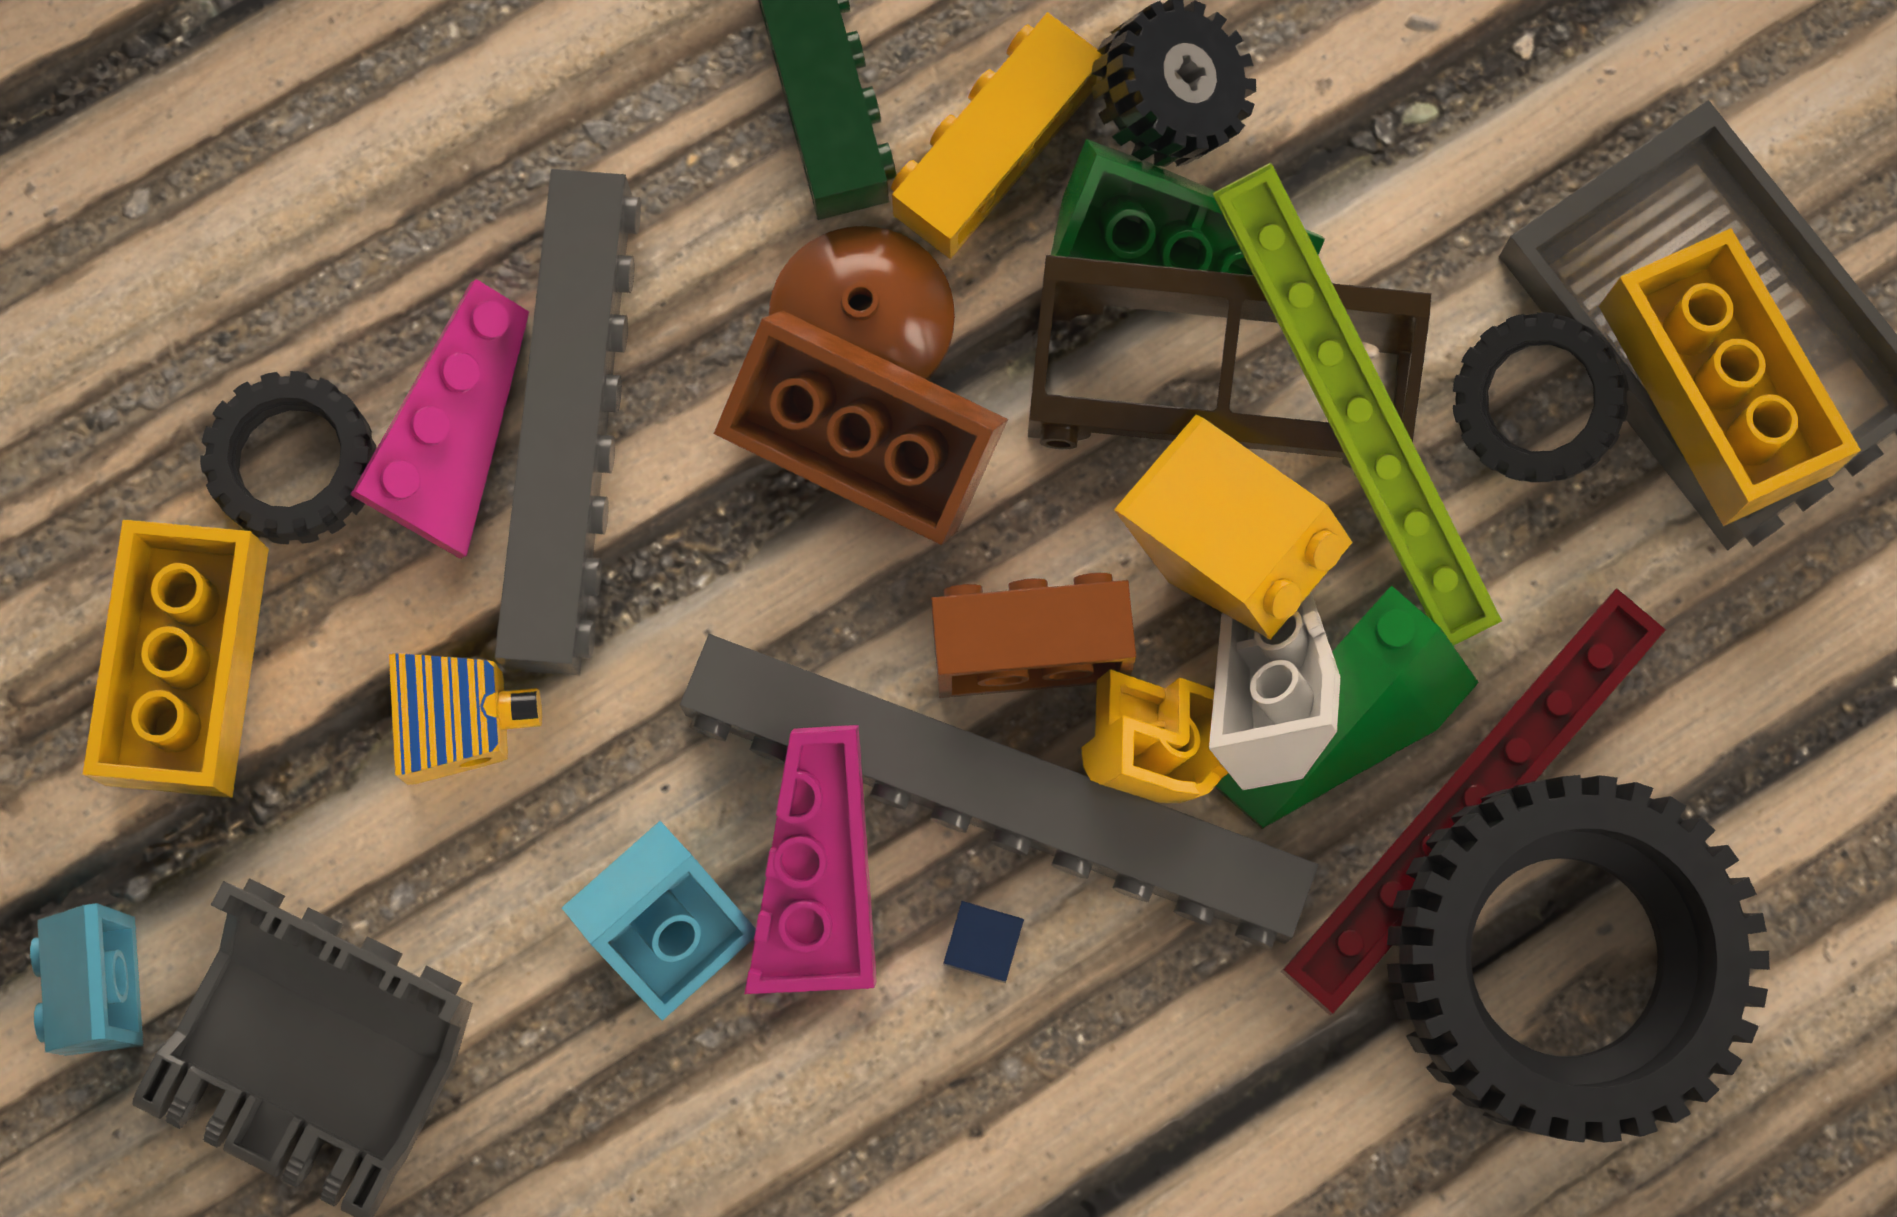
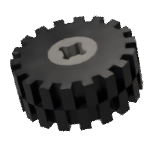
(1166, 114)

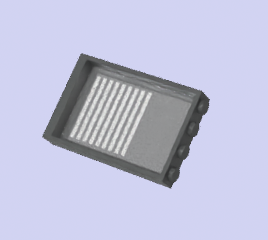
(1671, 196)

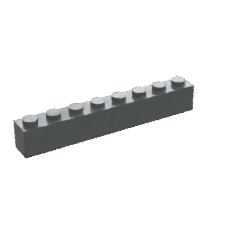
(566, 424)

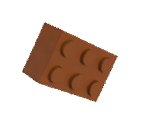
(1032, 635)

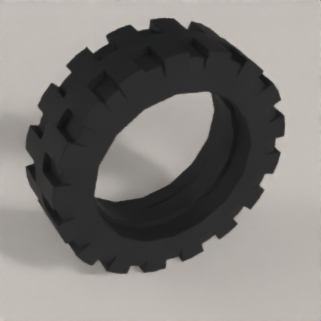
(1491, 351)
(250, 409)

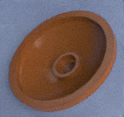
(909, 294)

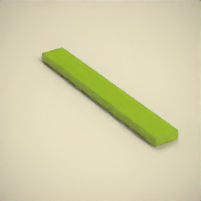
(1356, 404)

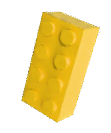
(1728, 376)
(176, 659)

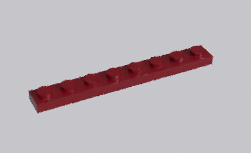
(1509, 756)

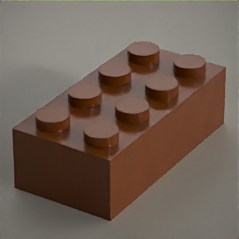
(860, 426)

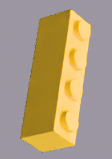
(996, 135)

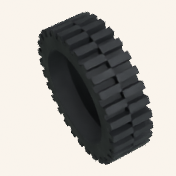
(1699, 959)

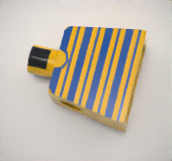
(453, 715)

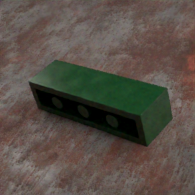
(828, 105)

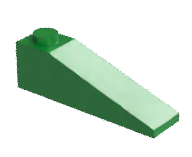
(1144, 216)
(1394, 690)

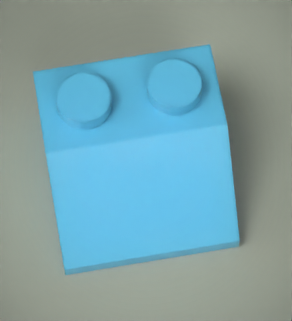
(660, 920)
(87, 981)

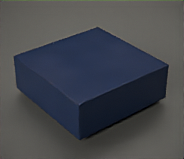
(983, 942)

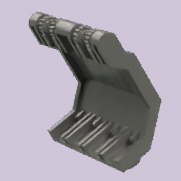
(309, 1049)

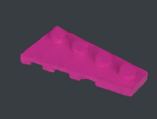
(445, 432)
(817, 885)

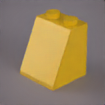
(1232, 528)

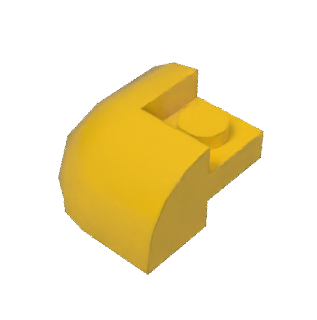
(1153, 739)

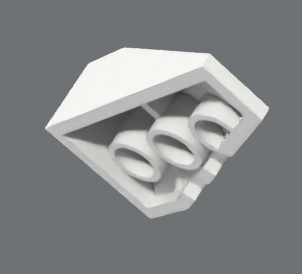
(1274, 699)

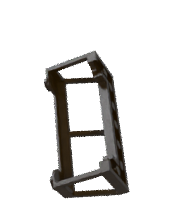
(1079, 286)

